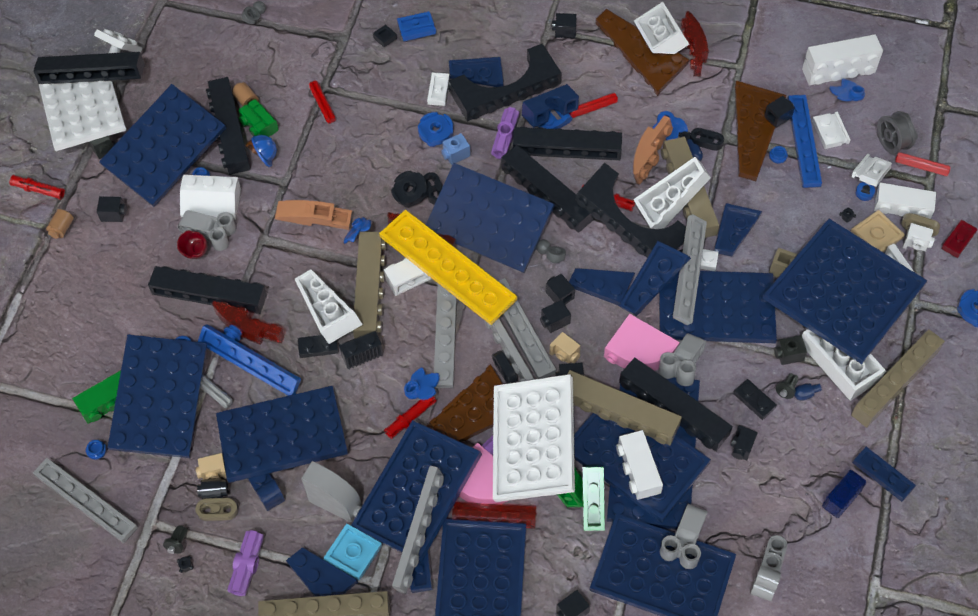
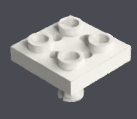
(118, 41)

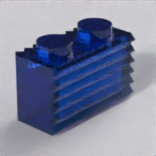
(844, 494)

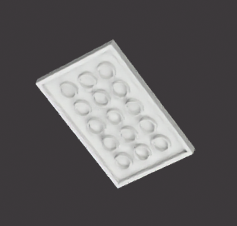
(81, 112)
(533, 439)

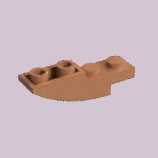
(646, 152)
(315, 212)

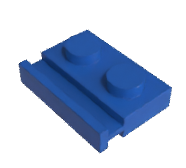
(416, 26)

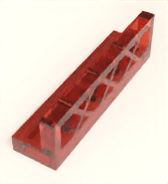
(495, 513)

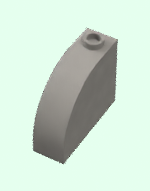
(331, 492)

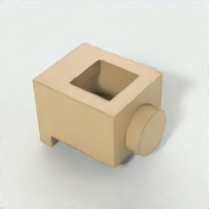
(565, 349)
(211, 467)

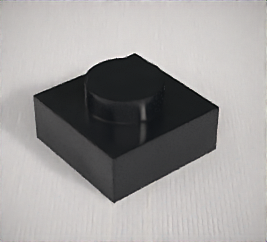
(384, 35)

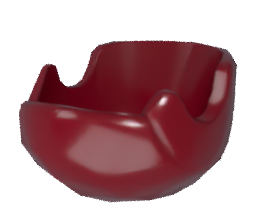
(192, 244)

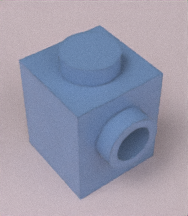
(455, 149)

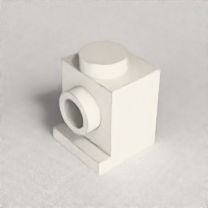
(919, 237)

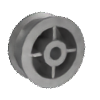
(896, 132)

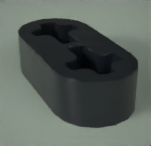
(707, 139)
(437, 187)
(504, 367)

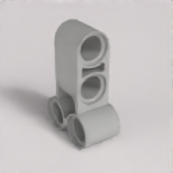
(211, 227)
(683, 361)
(685, 538)
(768, 577)

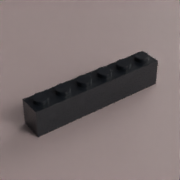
(89, 67)
(231, 138)
(569, 143)
(546, 186)
(206, 289)
(657, 390)

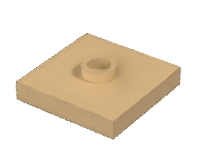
(878, 231)

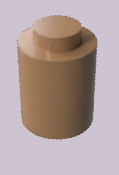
(243, 93)
(59, 223)

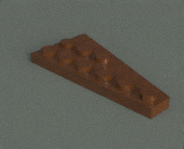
(656, 68)
(753, 129)
(470, 410)

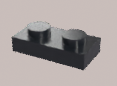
(316, 346)
(755, 399)

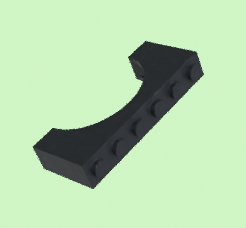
(479, 100)
(599, 200)

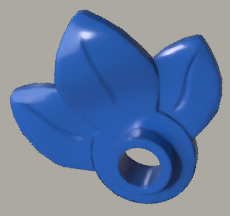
(848, 91)
(677, 123)
(359, 225)
(421, 385)

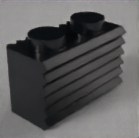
(361, 349)

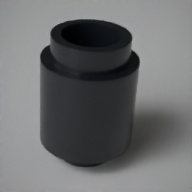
(212, 488)

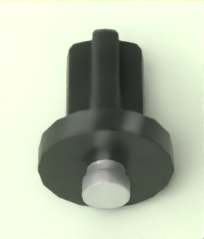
(786, 388)
(174, 544)

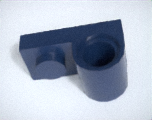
(267, 491)

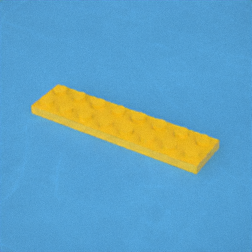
(448, 267)

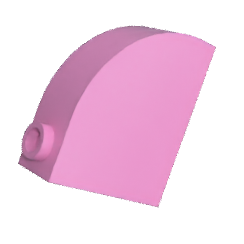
(638, 341)
(480, 483)

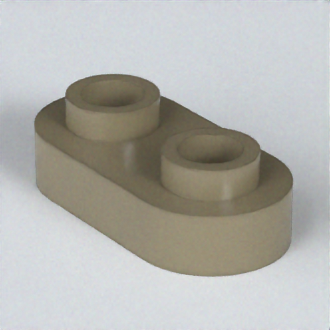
(922, 221)
(218, 508)

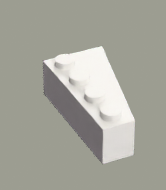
(672, 193)
(328, 310)

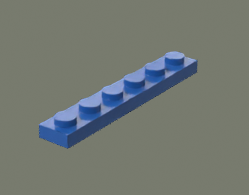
(805, 142)
(249, 360)

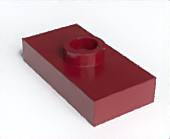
(959, 238)

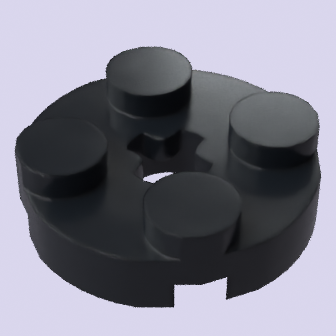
(412, 197)

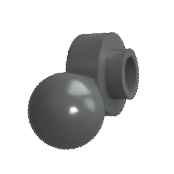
(252, 14)
(554, 253)

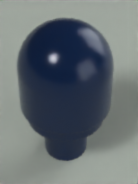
(695, 150)
(806, 391)

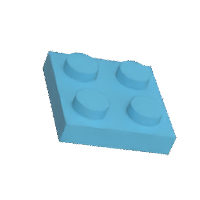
(353, 551)

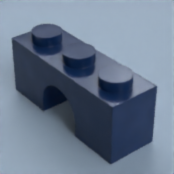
(561, 99)

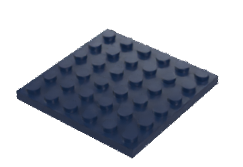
(845, 290)

